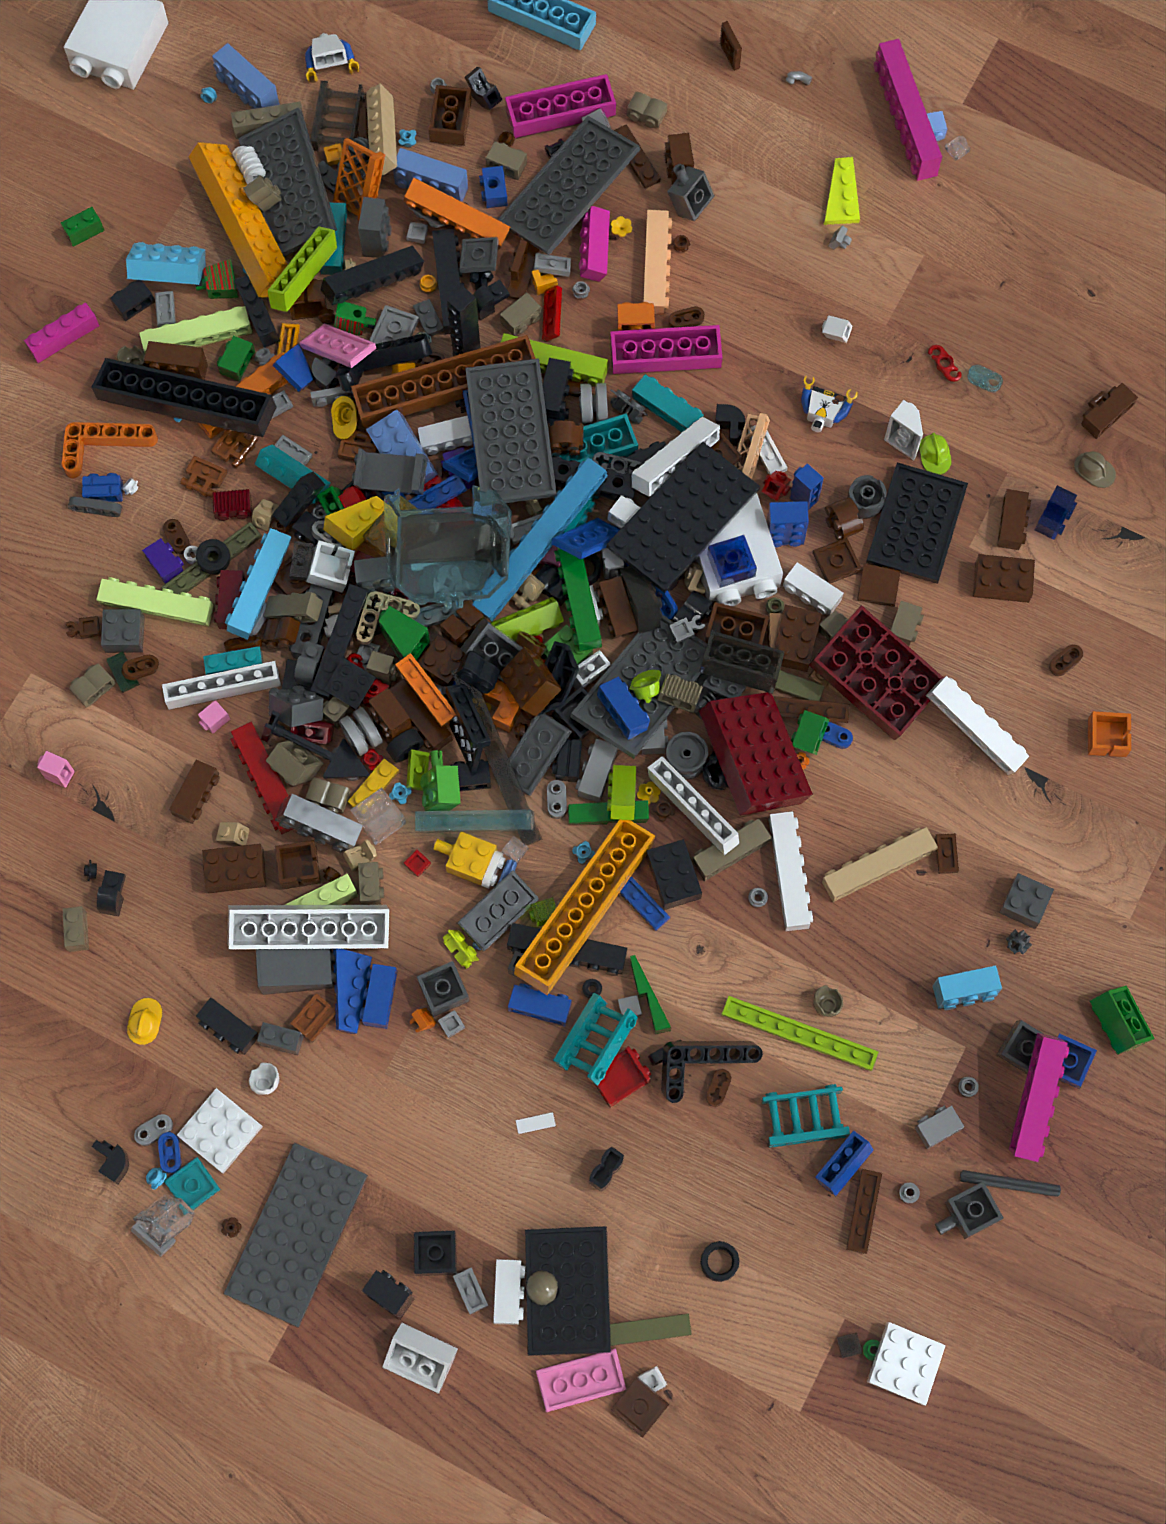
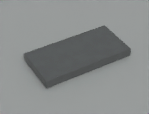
(537, 751)
(497, 911)

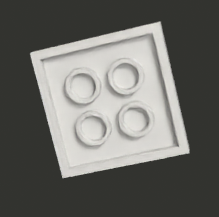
(219, 1130)
(906, 1363)

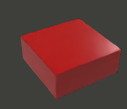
(417, 863)

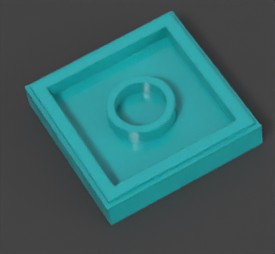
(192, 1184)

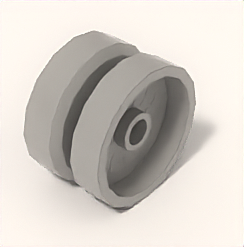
(593, 403)
(359, 732)

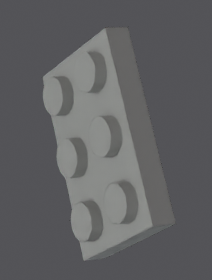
(394, 325)

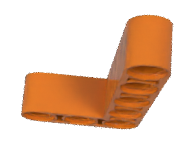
(101, 439)

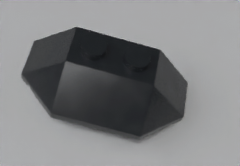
(564, 670)

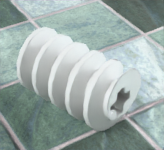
(248, 163)

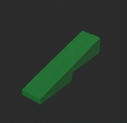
(598, 815)
(644, 989)

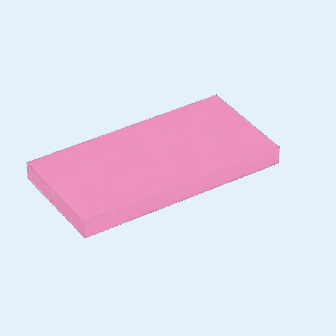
(338, 345)
(580, 1380)

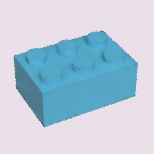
(967, 987)

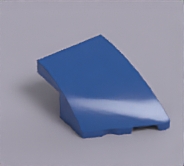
(295, 368)

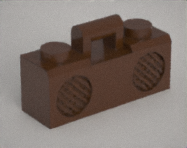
(1112, 409)

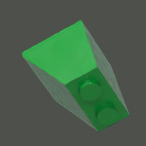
(403, 633)

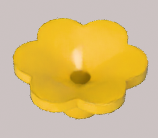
(621, 226)
(652, 796)

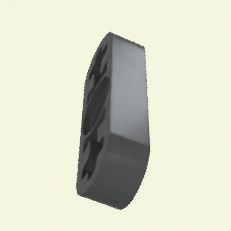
(633, 464)
(94, 506)

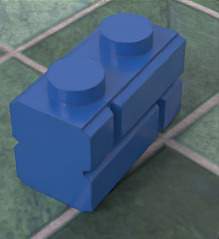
(103, 487)

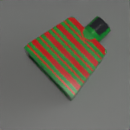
(219, 281)
(352, 318)

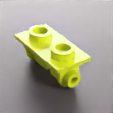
(456, 940)

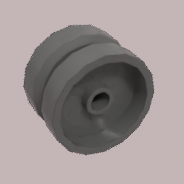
(687, 744)

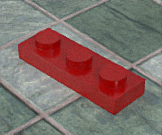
(552, 313)

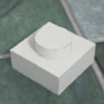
(653, 1379)

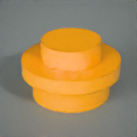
(428, 283)

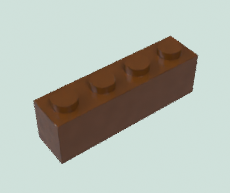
(422, 721)

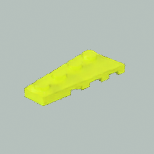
(843, 197)

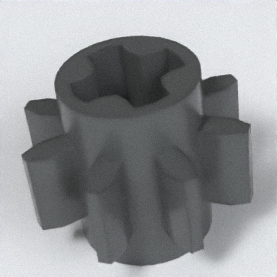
(1018, 942)

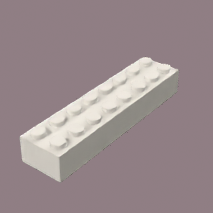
(307, 926)

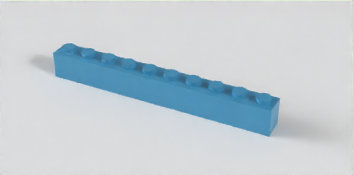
(538, 541)

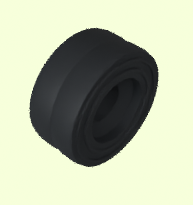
(208, 547)

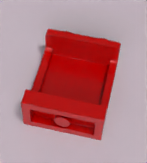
(623, 1077)

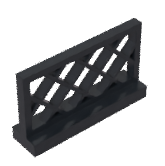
(467, 725)

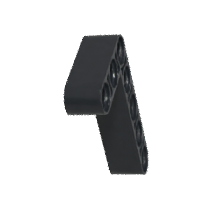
(385, 354)
(702, 1056)

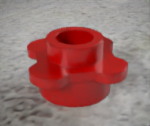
(371, 754)

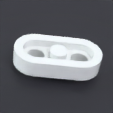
(490, 877)

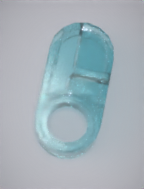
(980, 377)

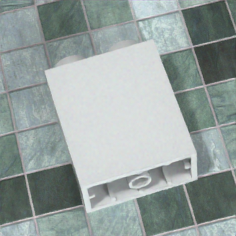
(116, 40)
(769, 574)

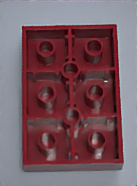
(876, 672)
(755, 753)

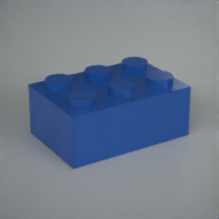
(788, 522)

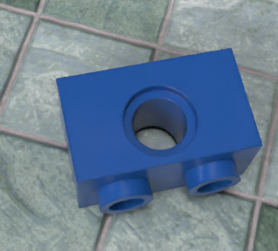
(493, 196)

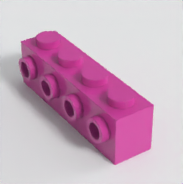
(594, 244)
(61, 332)

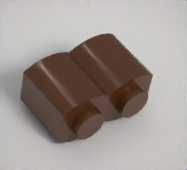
(280, 632)

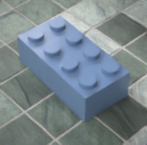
(244, 78)
(435, 173)
(395, 437)

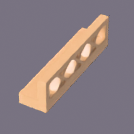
(756, 444)

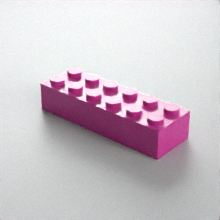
(559, 105)
(666, 349)
(1038, 1097)

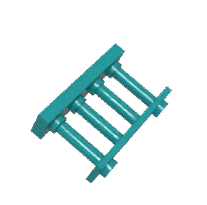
(580, 1032)
(798, 1135)

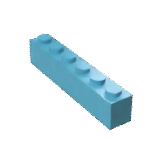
(258, 584)

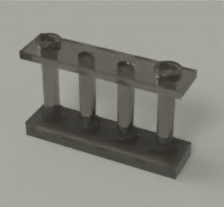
(323, 108)

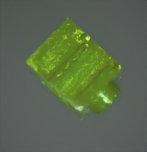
(542, 911)

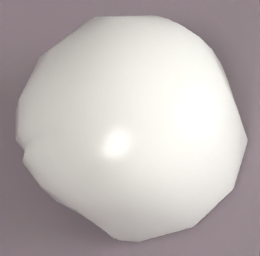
(264, 1079)

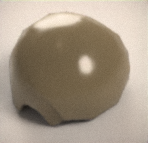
(131, 355)
(827, 1001)
(542, 1287)

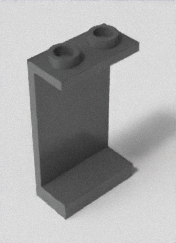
(390, 472)

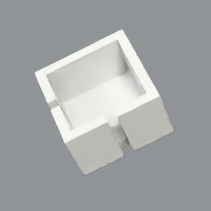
(329, 569)

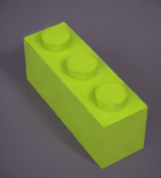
(622, 792)

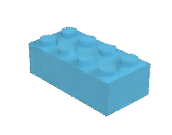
(165, 263)

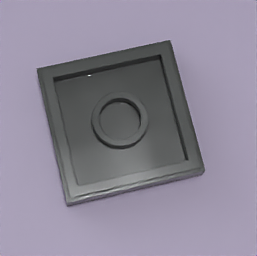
(479, 255)

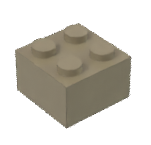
(294, 763)

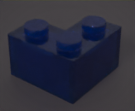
(1057, 510)

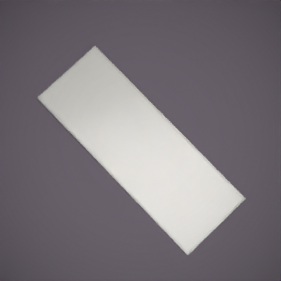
(535, 1123)

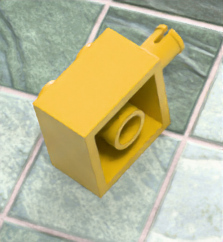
(467, 856)

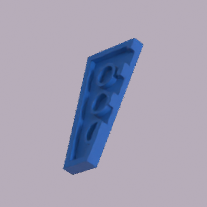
(351, 981)

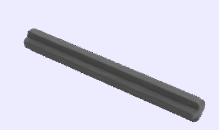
(1010, 1183)

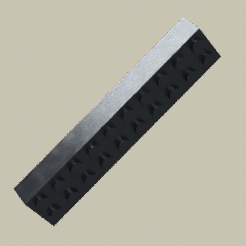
(184, 397)

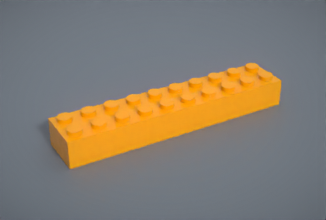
(239, 215)
(584, 905)

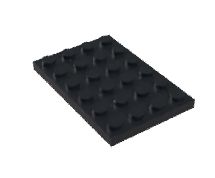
(917, 522)
(581, 1311)

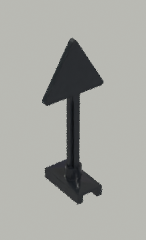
(343, 762)

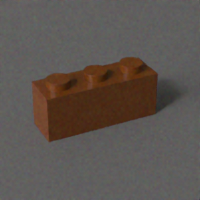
(1013, 519)
(616, 607)
(195, 792)

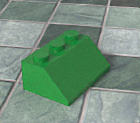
(1121, 1019)

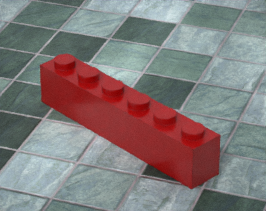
(267, 780)

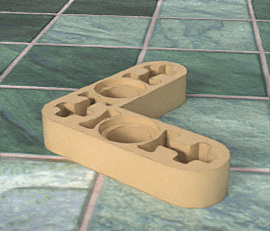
(384, 600)

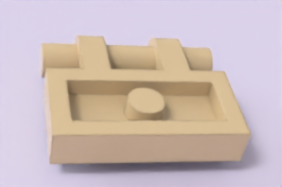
(531, 590)

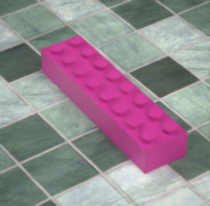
(908, 110)

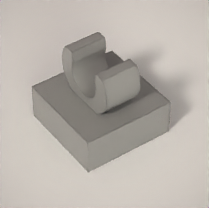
(840, 238)

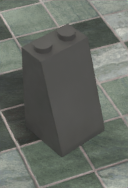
(294, 970)

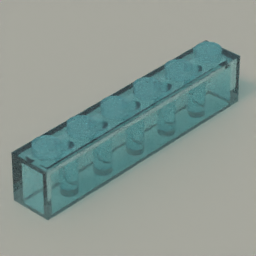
(474, 821)

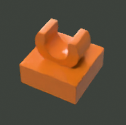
(423, 1019)

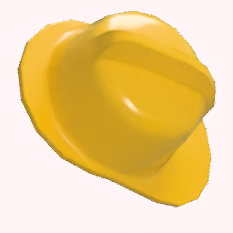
(344, 417)
(144, 1021)

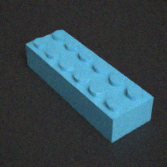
(552, 18)

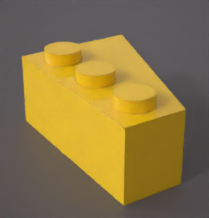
(352, 522)

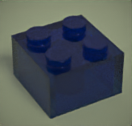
(731, 561)

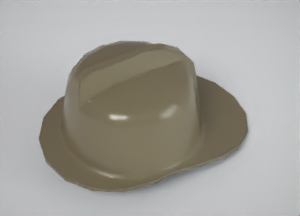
(1095, 469)

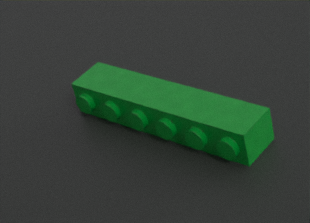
(579, 601)

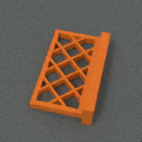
(372, 180)
(426, 690)

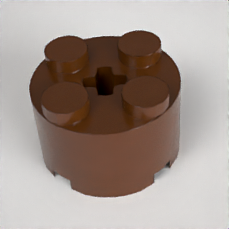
(565, 438)
(844, 518)

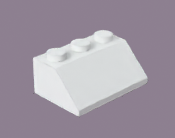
(905, 429)
(419, 1357)

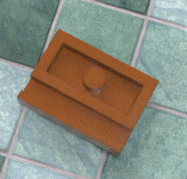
(314, 1017)

